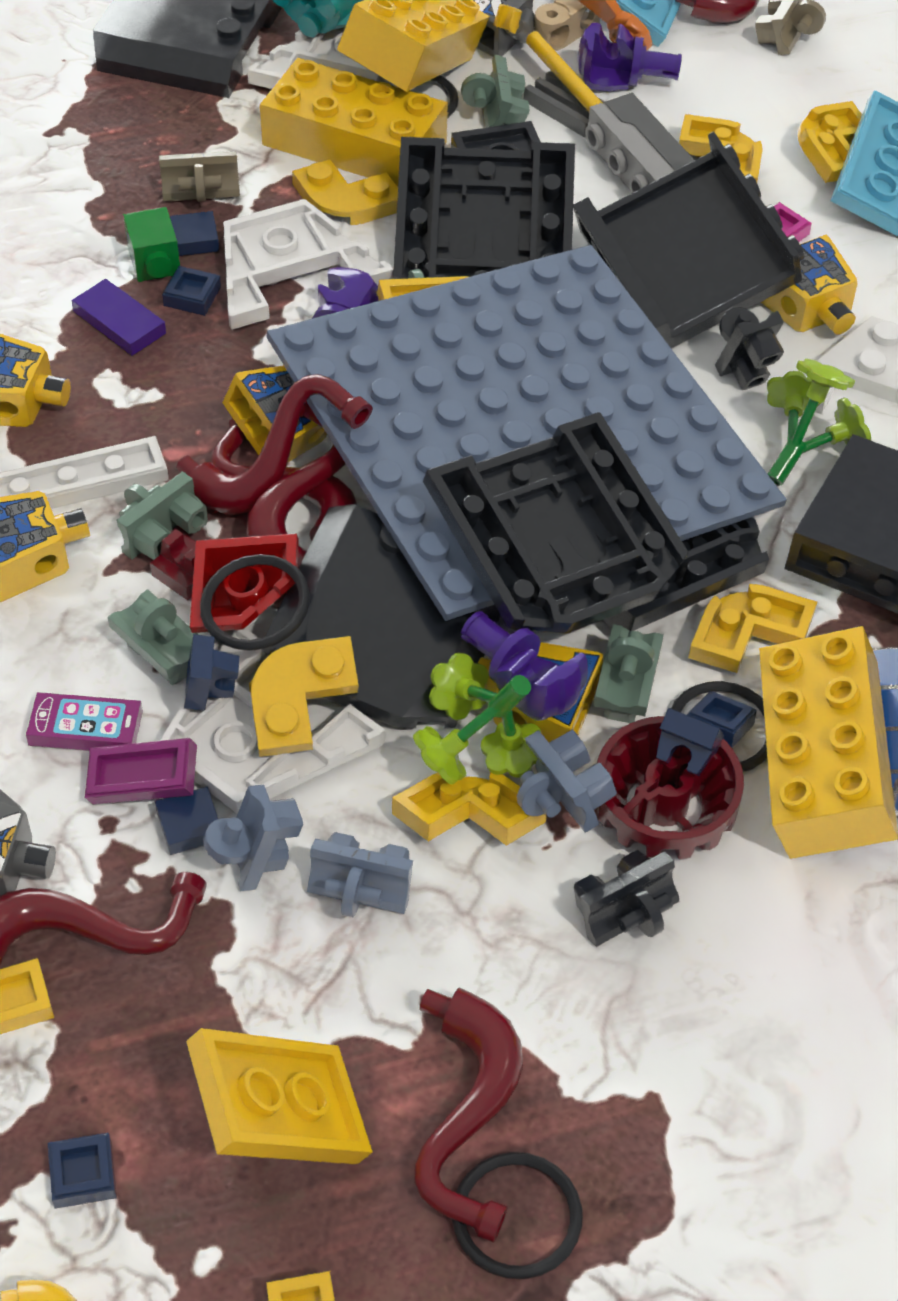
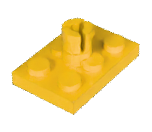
(277, 1098)

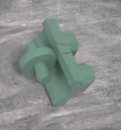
(497, 94)
(158, 511)
(155, 634)
(628, 673)

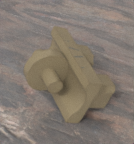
(788, 21)
(199, 176)

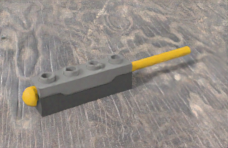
(619, 128)

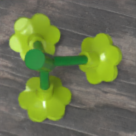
(800, 393)
(458, 690)

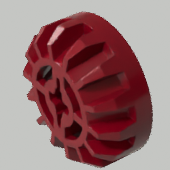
(666, 792)

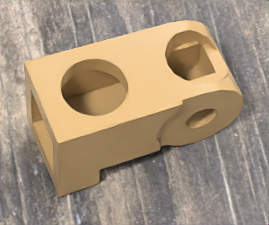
(563, 22)

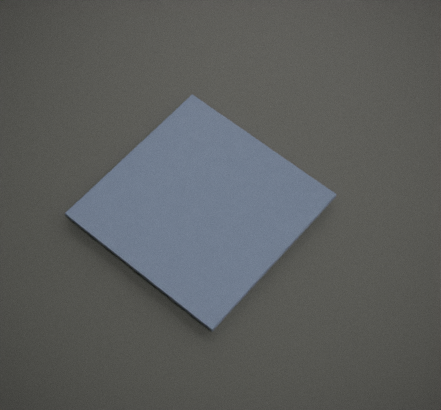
(499, 369)

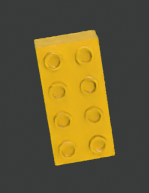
(412, 38)
(346, 118)
(827, 744)

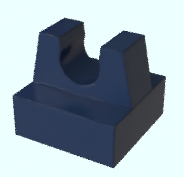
(209, 673)
(687, 732)

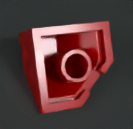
(246, 591)

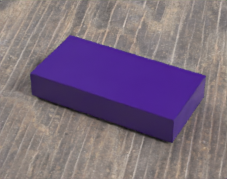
(118, 316)

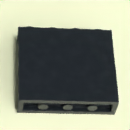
(694, 244)
(853, 526)

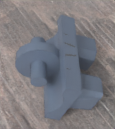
(557, 782)
(255, 836)
(360, 875)

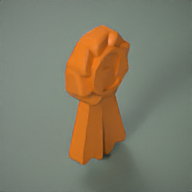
(612, 14)

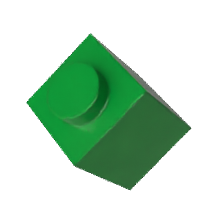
(151, 243)

